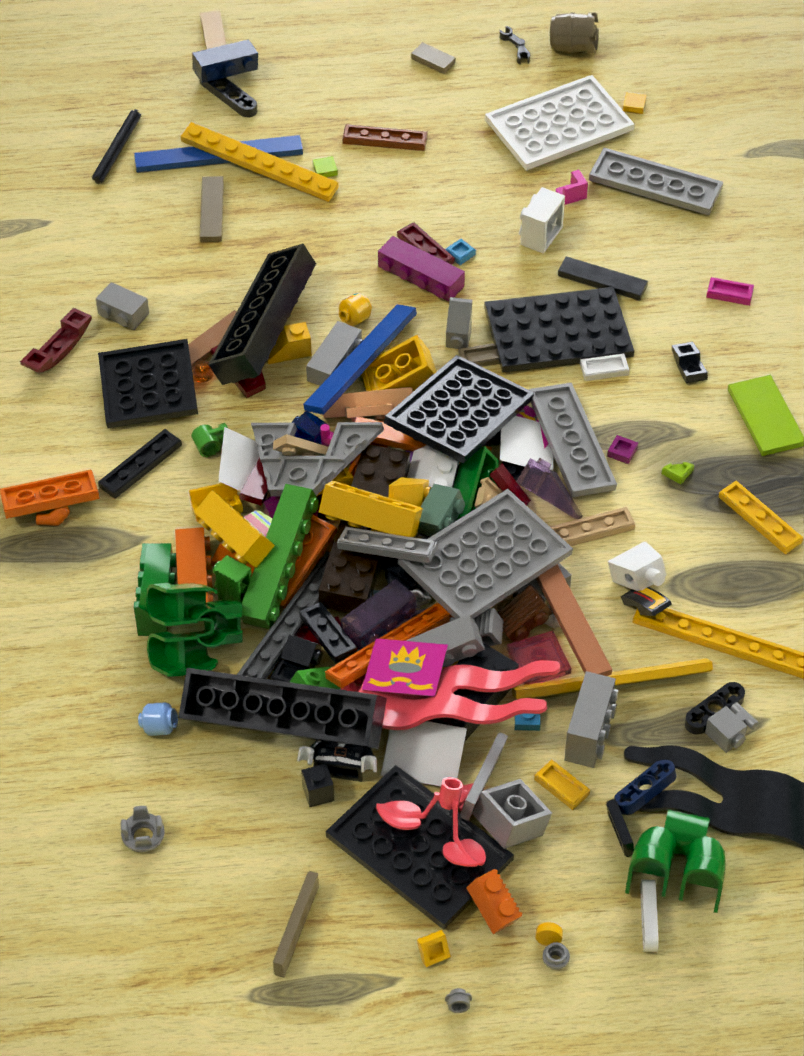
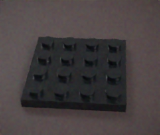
(147, 383)

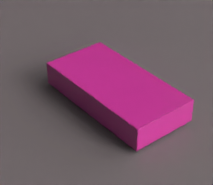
(730, 291)

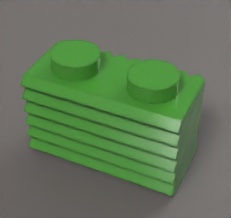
(231, 579)

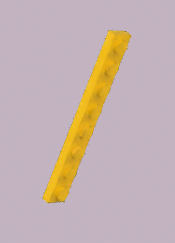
(260, 162)

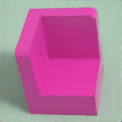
(576, 189)

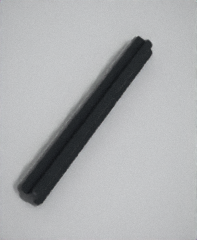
(116, 146)

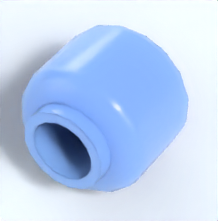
(158, 719)

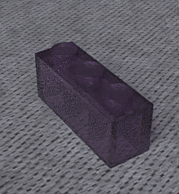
(379, 614)

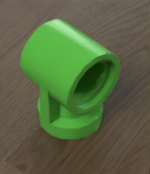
(208, 439)

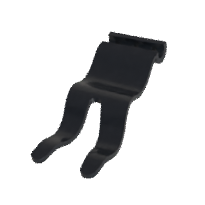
(752, 799)

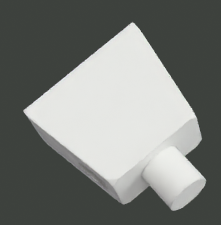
(638, 568)

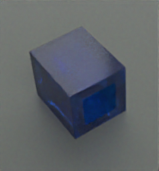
(308, 427)

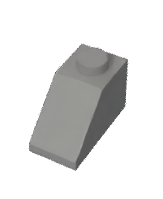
(459, 323)

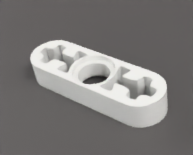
(649, 915)

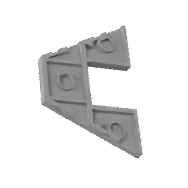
(311, 471)

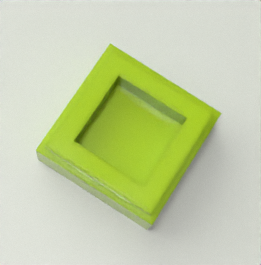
(325, 166)

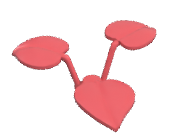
(452, 795)

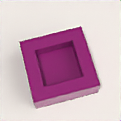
(622, 449)

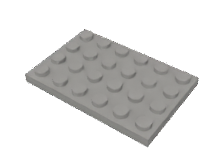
(488, 556)

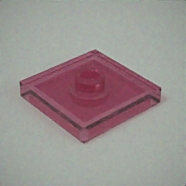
(538, 648)

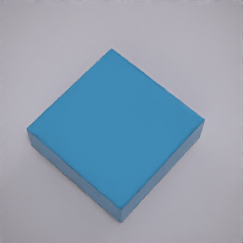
(461, 251)

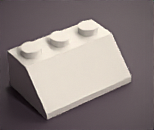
(433, 466)

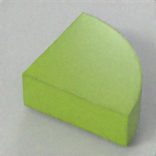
(678, 472)

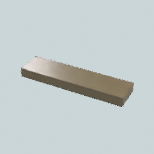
(211, 209)
(295, 924)

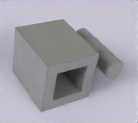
(729, 729)

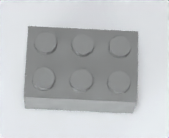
(591, 720)

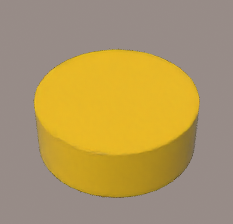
(548, 933)

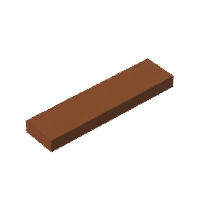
(385, 137)

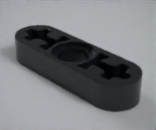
(719, 698)

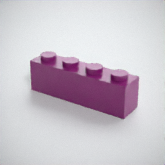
(421, 268)

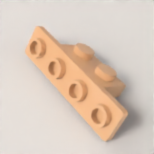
(367, 403)

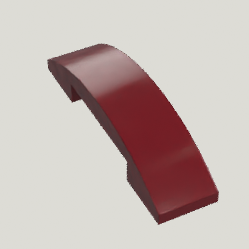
(60, 344)

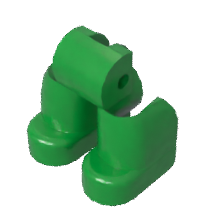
(187, 604)
(686, 836)

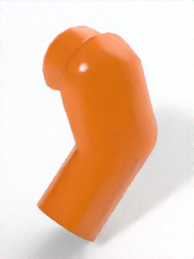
(54, 518)

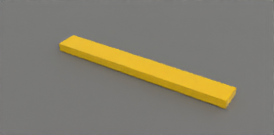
(725, 640)
(622, 677)

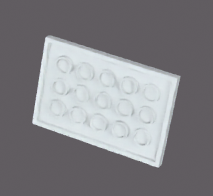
(559, 122)

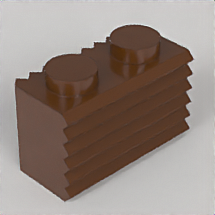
(524, 614)

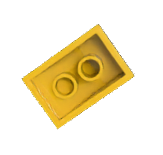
(400, 367)

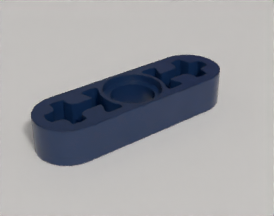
(658, 775)

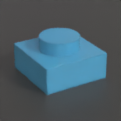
(527, 722)

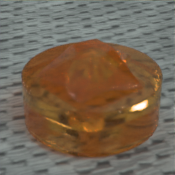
(202, 371)

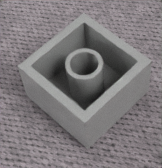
(512, 813)

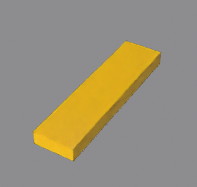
(760, 517)

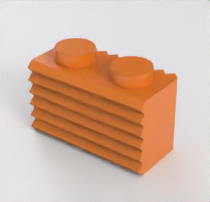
(494, 901)

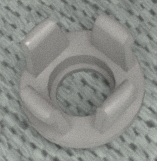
(142, 819)

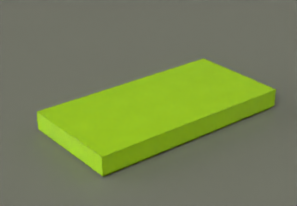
(766, 415)

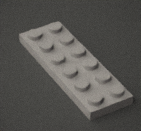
(656, 181)
(572, 440)

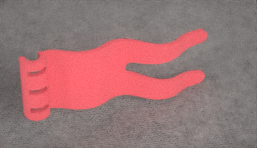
(411, 710)

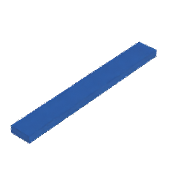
(193, 156)
(359, 359)

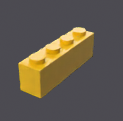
(369, 510)
(234, 529)

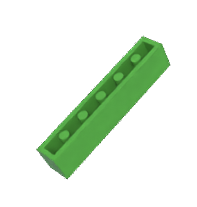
(272, 575)

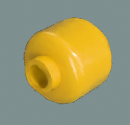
(355, 309)

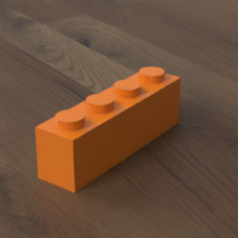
(192, 558)

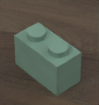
(440, 509)

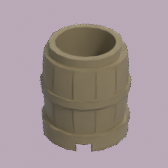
(574, 32)

